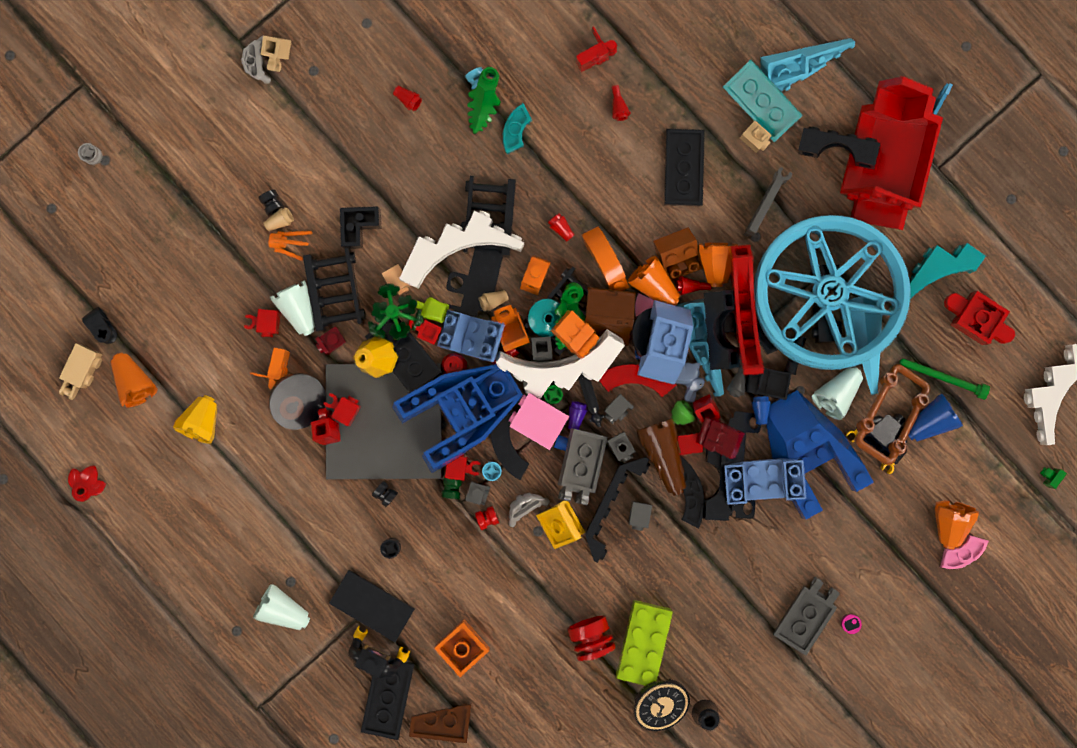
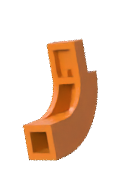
(606, 259)

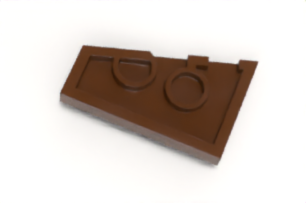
(443, 724)

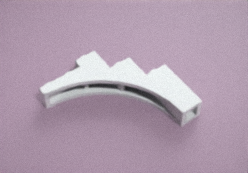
(453, 239)
(563, 372)
(1048, 399)

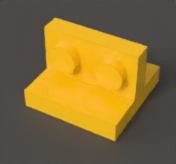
(561, 524)

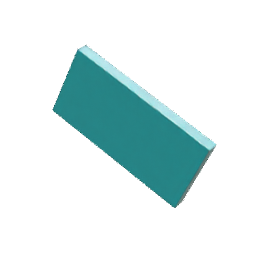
(762, 100)

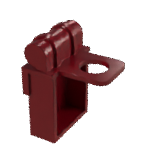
(720, 437)

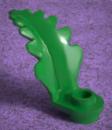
(483, 100)
(569, 301)

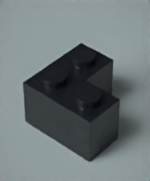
(354, 221)

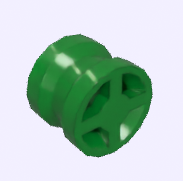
(555, 394)

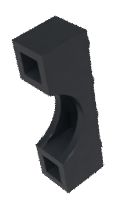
(863, 151)
(717, 308)
(822, 331)
(716, 505)

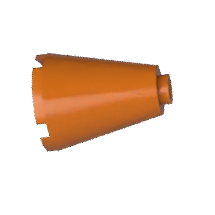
(654, 282)
(131, 381)

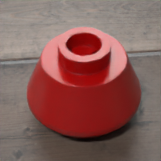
(453, 358)

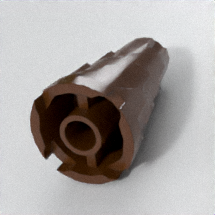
(663, 451)

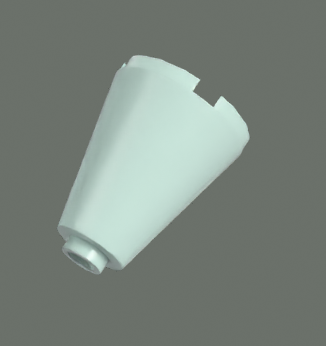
(296, 307)
(838, 393)
(281, 610)

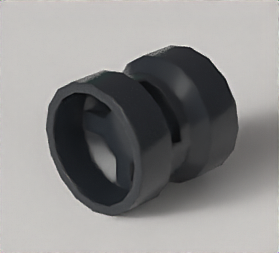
(271, 202)
(388, 497)
(388, 550)

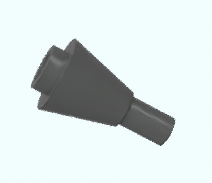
(737, 385)

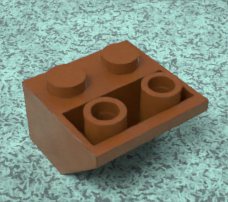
(678, 253)

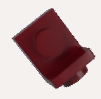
(330, 341)

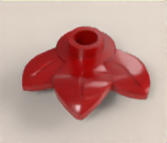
(85, 480)

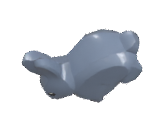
(690, 377)

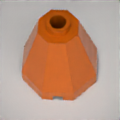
(716, 262)
(954, 522)

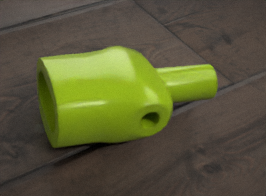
(433, 309)

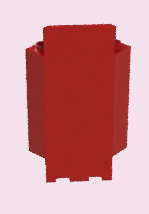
(907, 138)

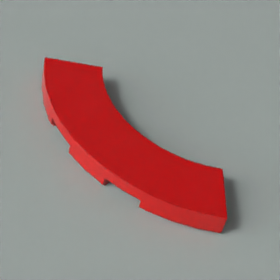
(628, 374)

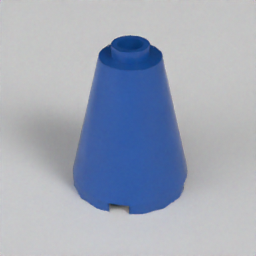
(935, 420)

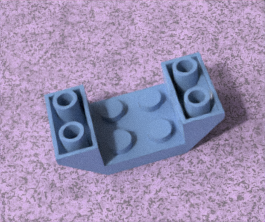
(470, 335)
(667, 343)
(765, 480)

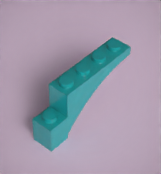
(939, 263)

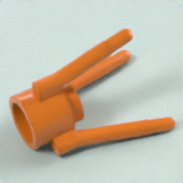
(278, 241)

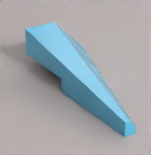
(799, 64)
(866, 328)
(699, 345)

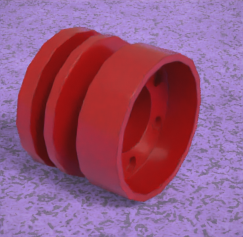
(593, 642)

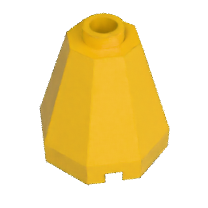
(376, 357)
(198, 420)

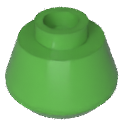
(683, 413)

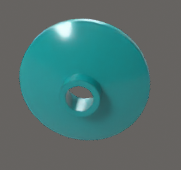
(537, 316)

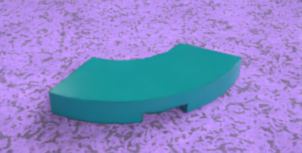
(514, 129)

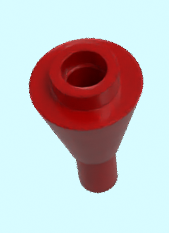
(620, 109)
(687, 285)

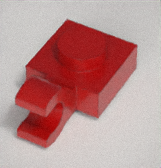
(428, 331)

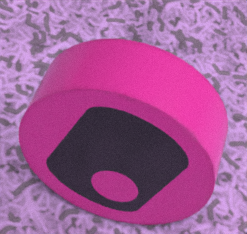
(851, 623)

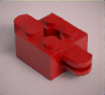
(979, 318)

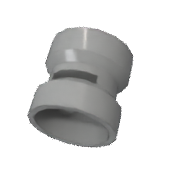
(86, 153)

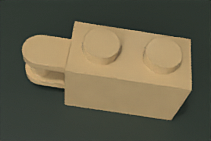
(79, 369)

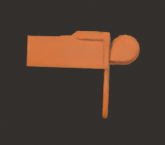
(514, 330)
(575, 334)
(277, 366)

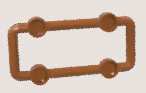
(866, 424)

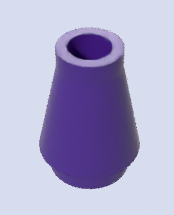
(576, 414)

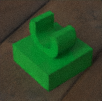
(1053, 477)

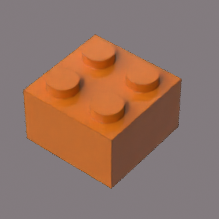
(462, 648)

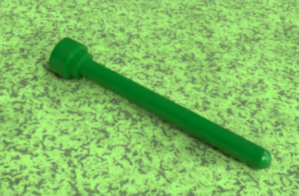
(981, 391)

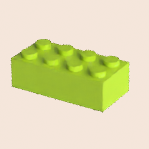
(644, 643)

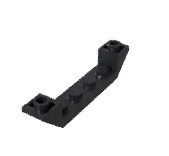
(596, 547)

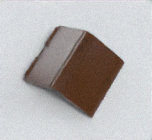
(610, 311)

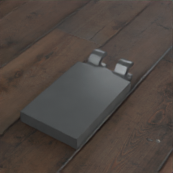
(766, 202)
(581, 465)
(807, 617)

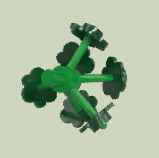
(383, 313)

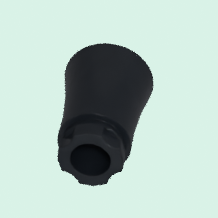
(701, 710)

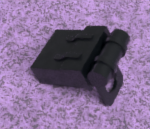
(769, 384)

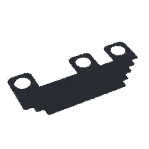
(481, 279)
(741, 423)

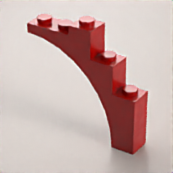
(745, 310)

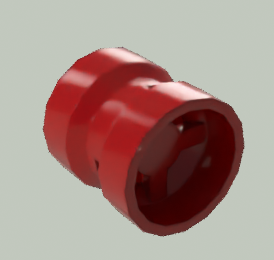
(491, 516)

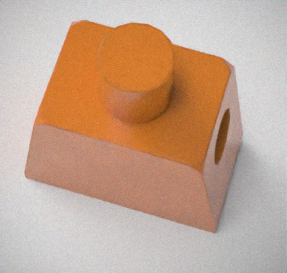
(535, 275)

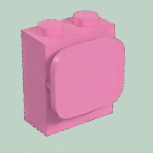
(538, 420)

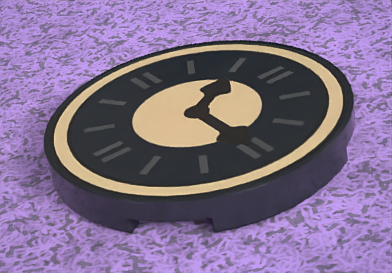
(661, 705)

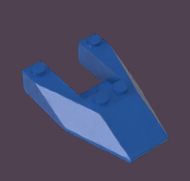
(472, 404)
(804, 433)

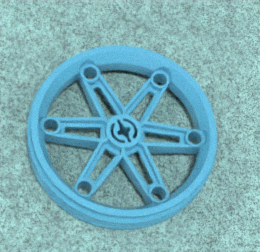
(874, 239)

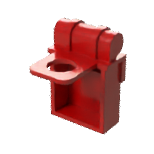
(596, 54)

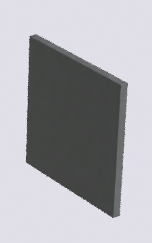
(377, 440)

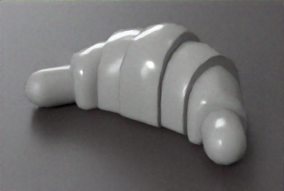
(253, 60)
(523, 505)

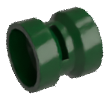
(451, 484)

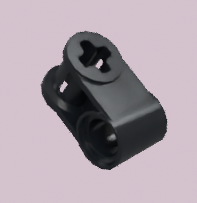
(98, 323)

